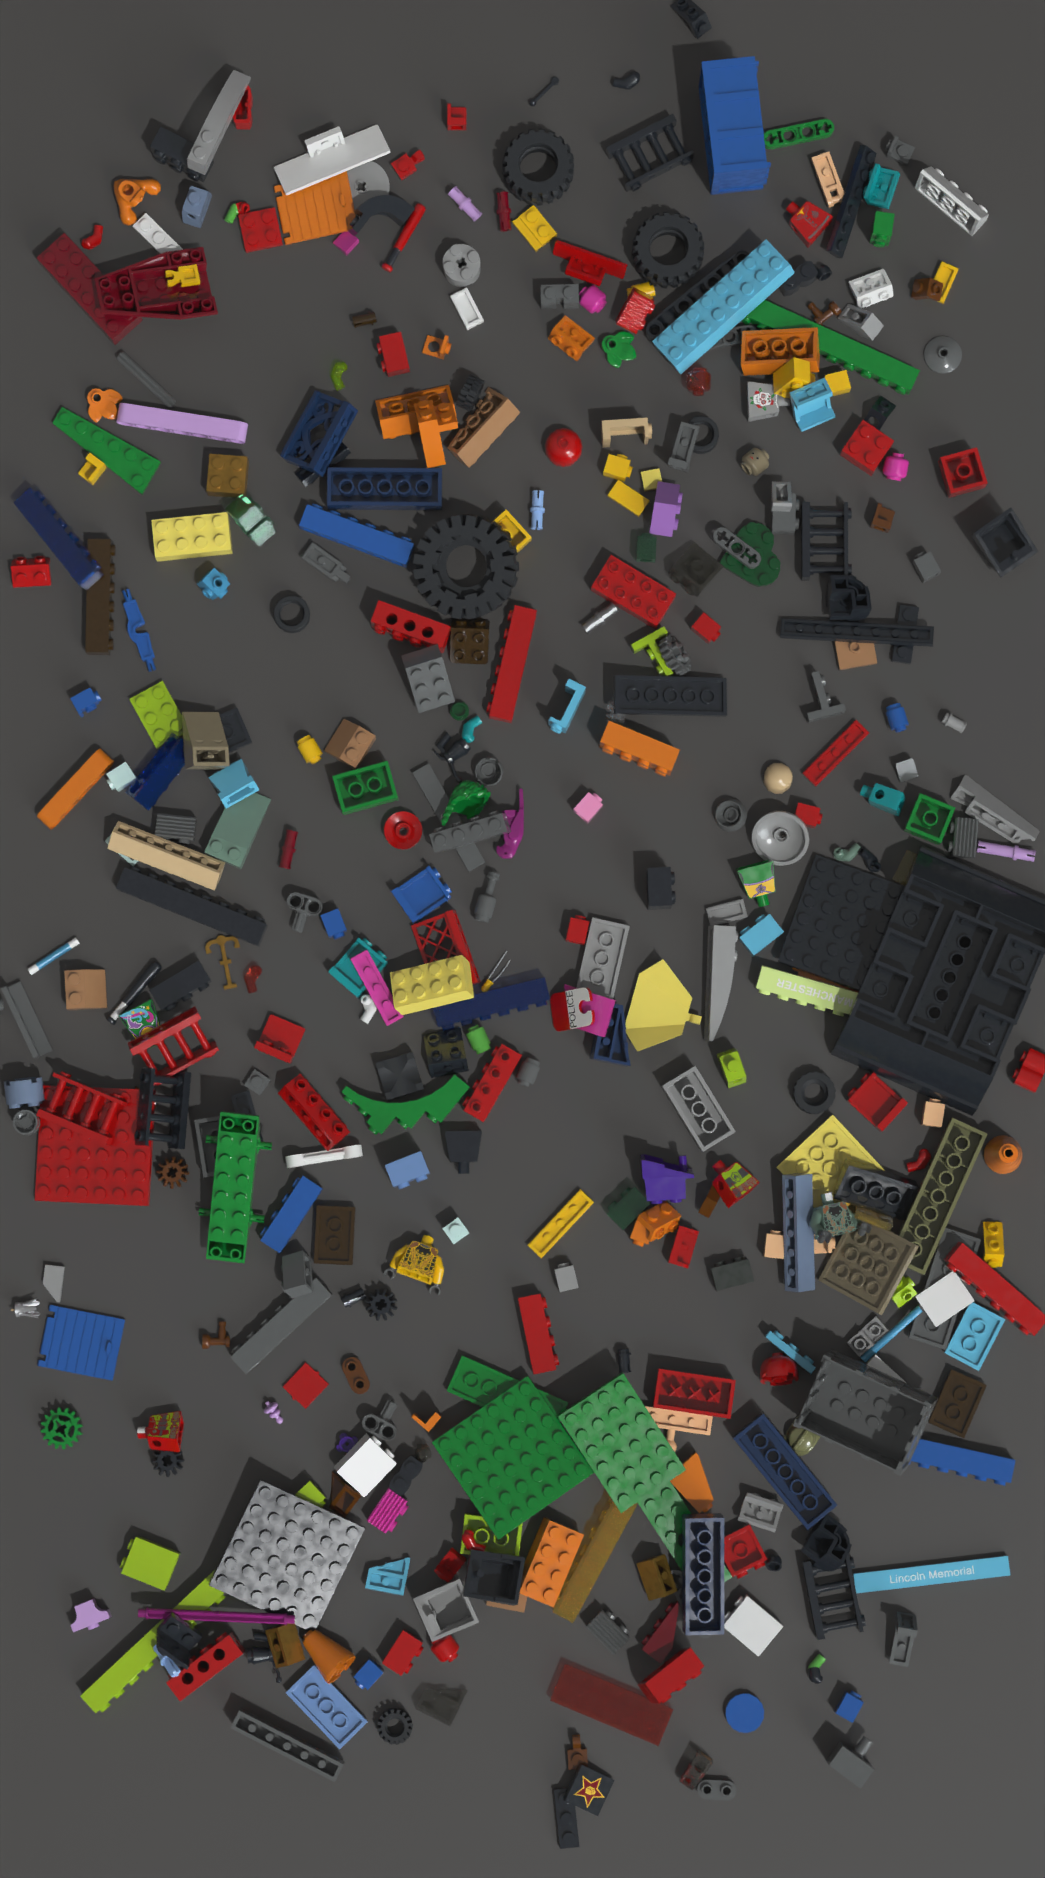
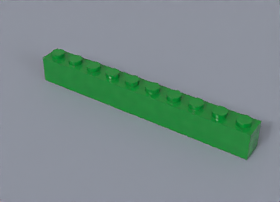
(839, 348)

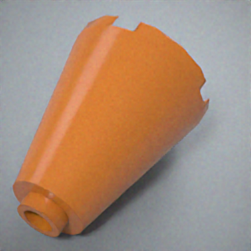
(995, 1154)
(327, 1655)

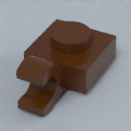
(577, 1754)

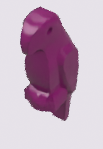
(513, 839)

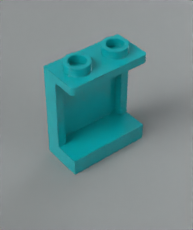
(345, 971)

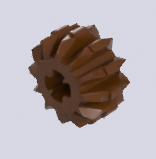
(179, 1175)

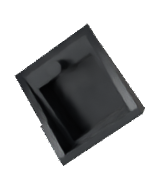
(1004, 542)
(494, 1577)

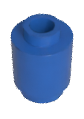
(896, 717)

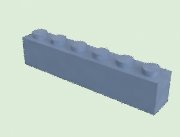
(797, 1233)

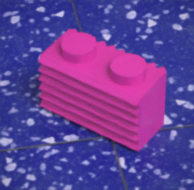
(387, 1510)

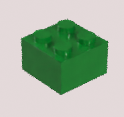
(929, 819)

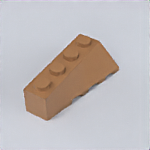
(483, 427)

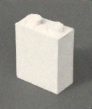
(365, 1464)
(751, 1624)

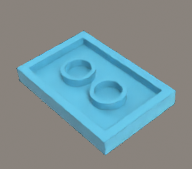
(974, 1336)

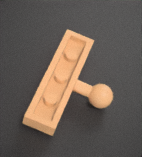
(680, 1421)

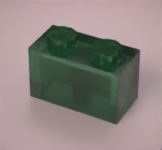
(627, 1208)

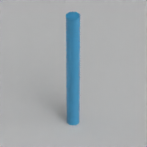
(891, 1334)

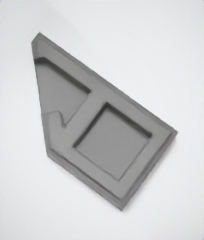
(53, 1280)

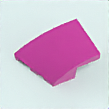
(603, 1010)

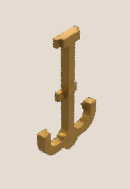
(221, 940)

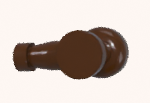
(820, 317)
(222, 1339)

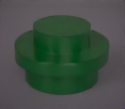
(459, 711)

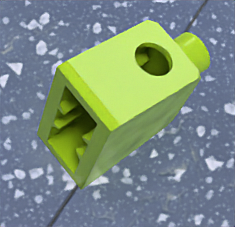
(731, 1067)

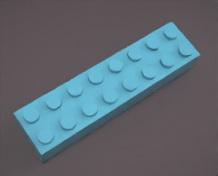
(723, 306)

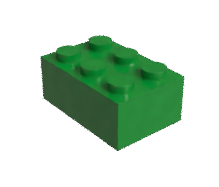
(365, 788)

